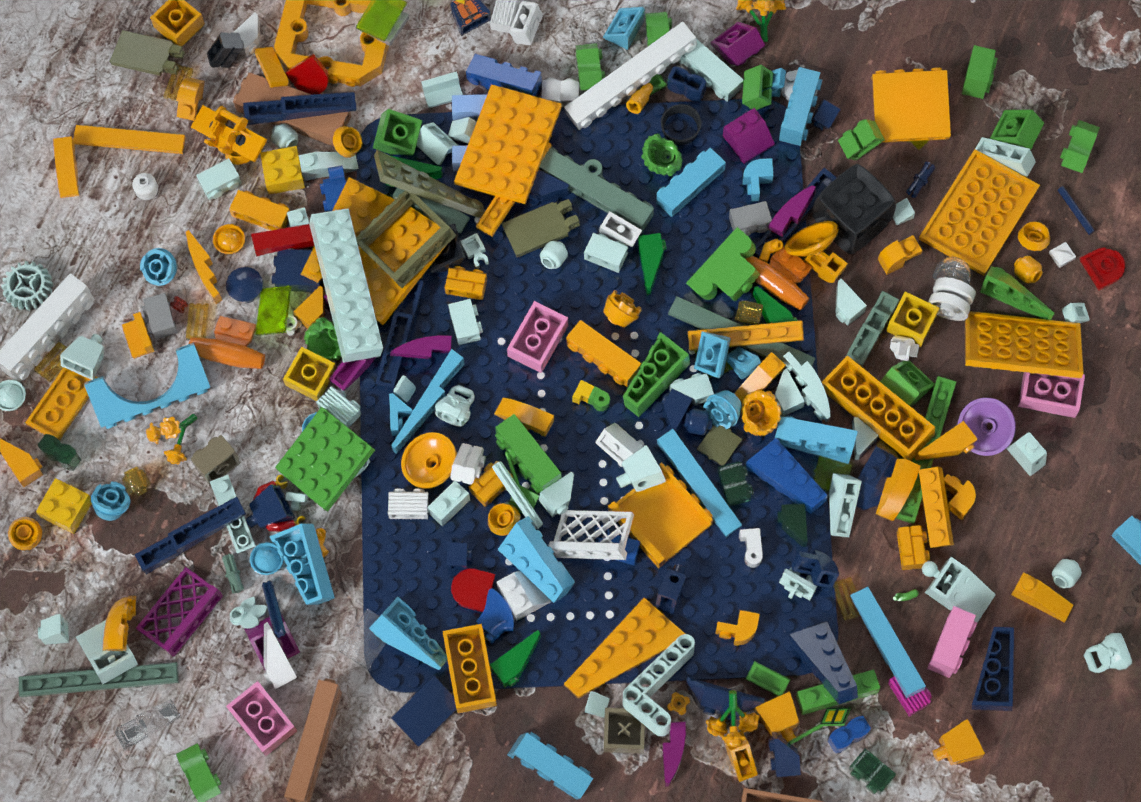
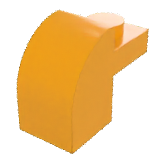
(188, 96)
(897, 253)
(826, 266)
(963, 496)
(743, 631)

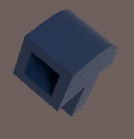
(819, 566)

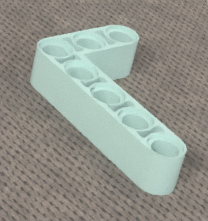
(655, 681)

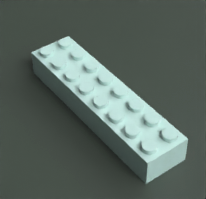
(345, 285)

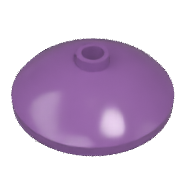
(979, 414)

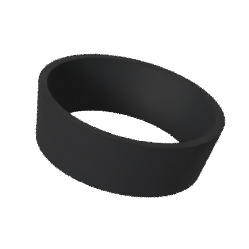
(681, 108)

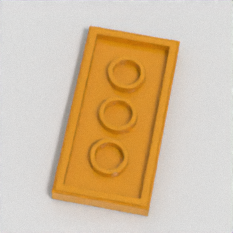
(60, 404)

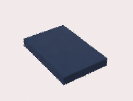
(425, 711)

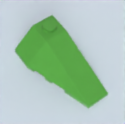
(1008, 290)

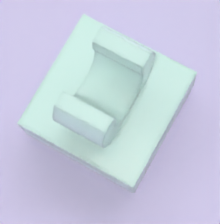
(296, 498)

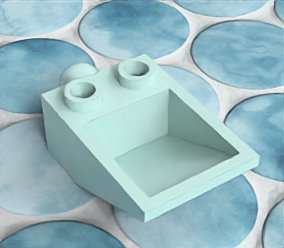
(959, 590)

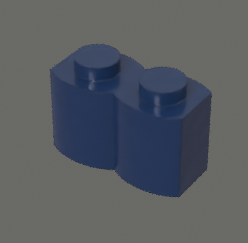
(683, 82)

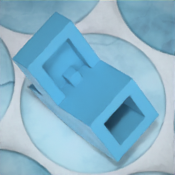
(757, 173)

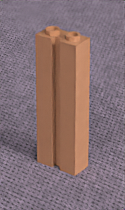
(320, 128)
(313, 741)

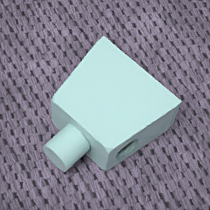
(84, 356)
(1028, 453)
(641, 471)

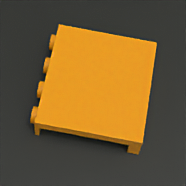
(911, 105)
(664, 517)

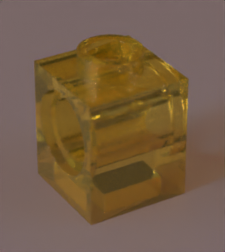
(749, 312)

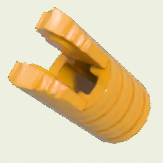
(639, 99)

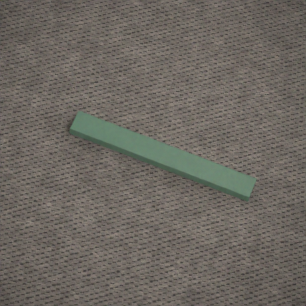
(706, 320)
(89, 681)

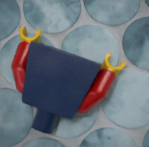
(271, 509)

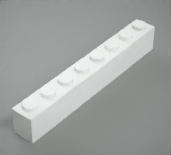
(630, 76)

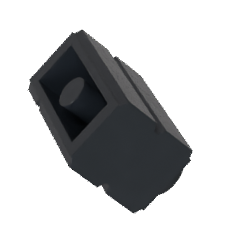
(225, 50)

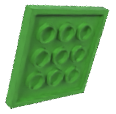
(325, 459)

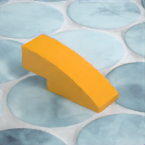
(66, 166)
(529, 416)
(897, 488)

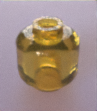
(136, 481)

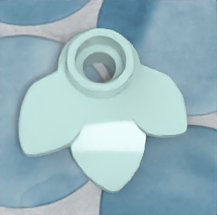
(248, 614)

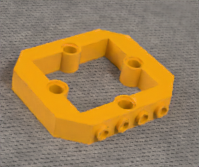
(339, 72)

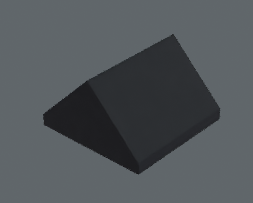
(450, 256)

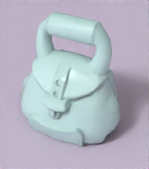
(455, 408)
(1111, 653)

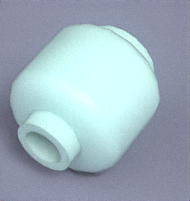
(284, 136)
(553, 255)
(1066, 573)

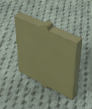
(719, 444)

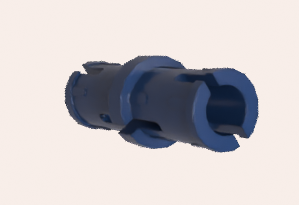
(920, 179)

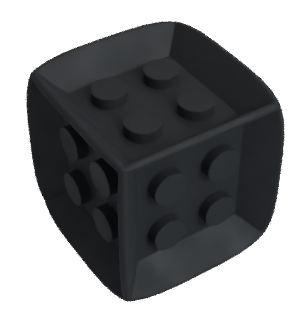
(857, 206)

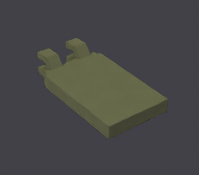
(146, 54)
(539, 227)

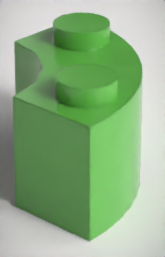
(657, 25)
(588, 65)
(1080, 146)
(199, 775)

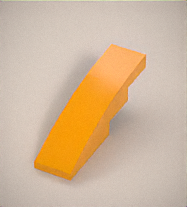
(202, 263)

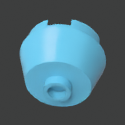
(158, 266)
(723, 408)
(110, 500)

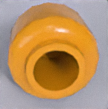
(1028, 269)

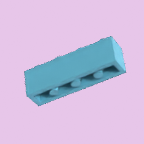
(690, 182)
(1129, 537)

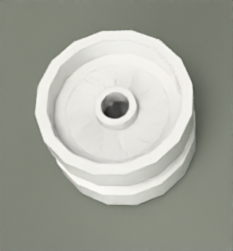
(952, 298)

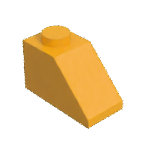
(311, 308)
(742, 760)

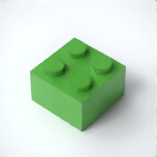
(979, 72)

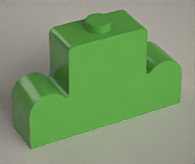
(727, 269)

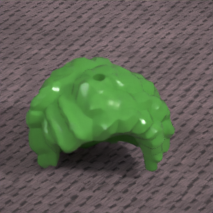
(656, 153)
(322, 339)

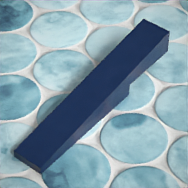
(298, 107)
(821, 181)
(398, 335)
(189, 535)

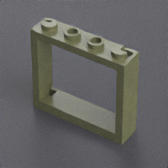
(422, 255)

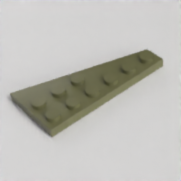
(411, 180)

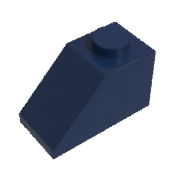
(547, 188)
(675, 408)

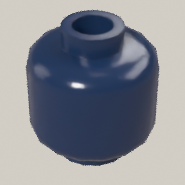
(697, 421)

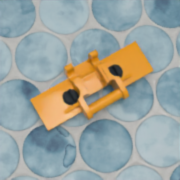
(226, 139)

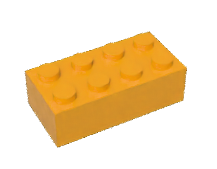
(469, 668)

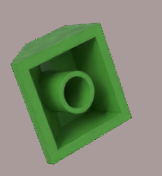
(1018, 128)
(397, 133)
(907, 382)

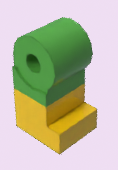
(591, 395)

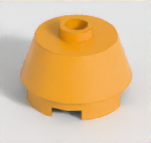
(621, 309)

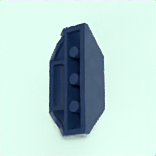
(874, 475)
(715, 699)

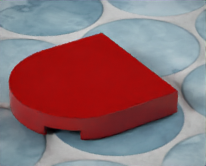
(309, 76)
(1103, 266)
(471, 588)

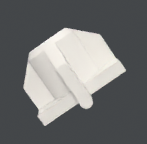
(903, 347)

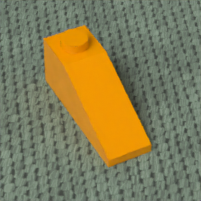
(761, 376)
(952, 443)
(21, 463)
(1042, 597)

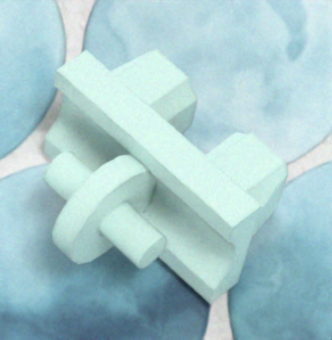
(797, 585)

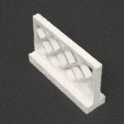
(586, 548)

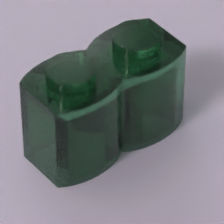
(60, 452)
(735, 484)
(872, 772)

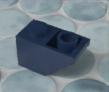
(785, 757)

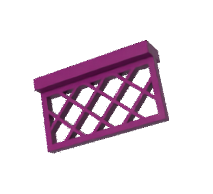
(190, 622)

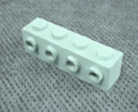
(713, 70)

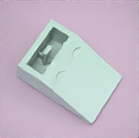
(105, 663)

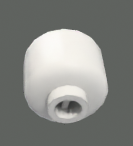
(145, 186)

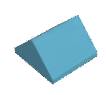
(625, 26)
(712, 354)

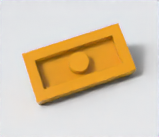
(138, 336)

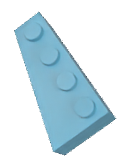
(799, 106)
(816, 438)
(536, 560)
(305, 562)
(551, 765)

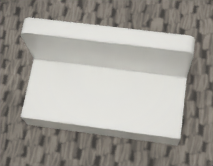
(617, 443)

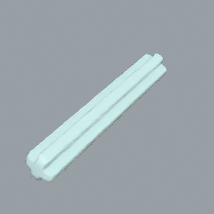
(517, 494)

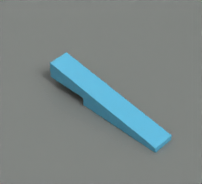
(426, 404)
(698, 482)
(888, 643)

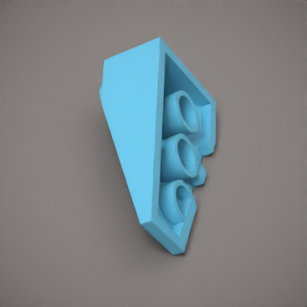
(401, 630)

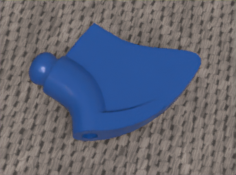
(496, 616)

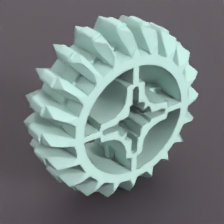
(17, 296)

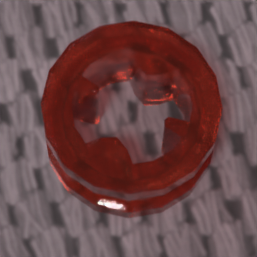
(179, 304)

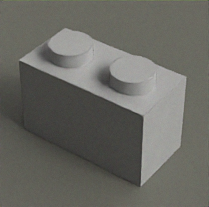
(751, 218)
(159, 316)

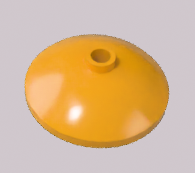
(812, 239)
(422, 454)

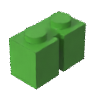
(754, 82)
(861, 139)

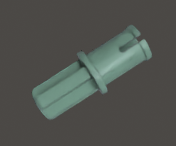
(232, 574)

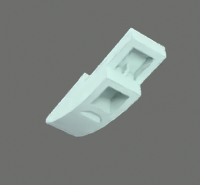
(814, 391)
(238, 529)

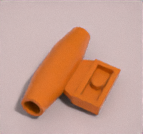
(781, 277)
(230, 344)

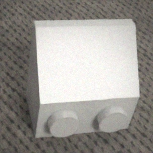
(521, 594)

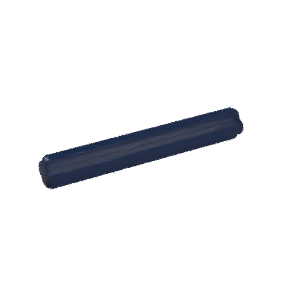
(273, 609)

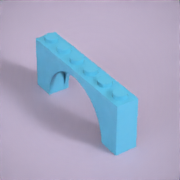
(114, 408)

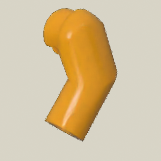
(769, 248)
(321, 534)

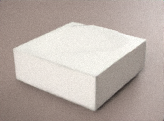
(1062, 255)

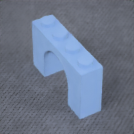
(463, 107)

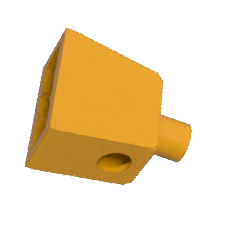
(779, 716)
(959, 745)

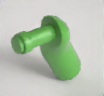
(906, 596)

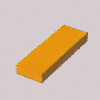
(271, 67)

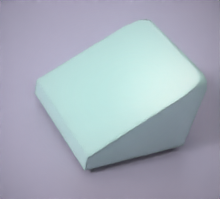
(903, 212)
(1075, 313)
(404, 389)
(596, 704)

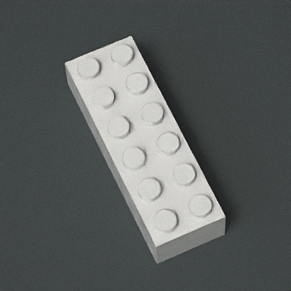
(45, 328)

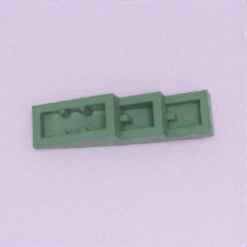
(446, 213)
(872, 328)

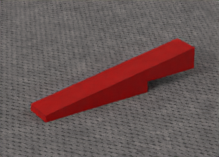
(282, 239)

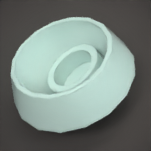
(11, 395)

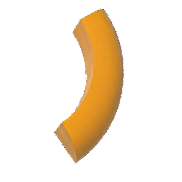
(116, 627)

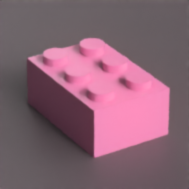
(537, 337)
(1051, 393)
(952, 642)
(261, 718)

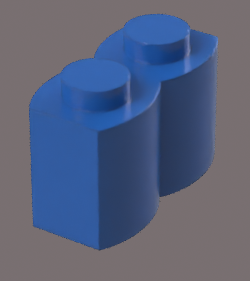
(844, 736)

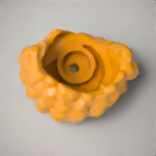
(763, 414)

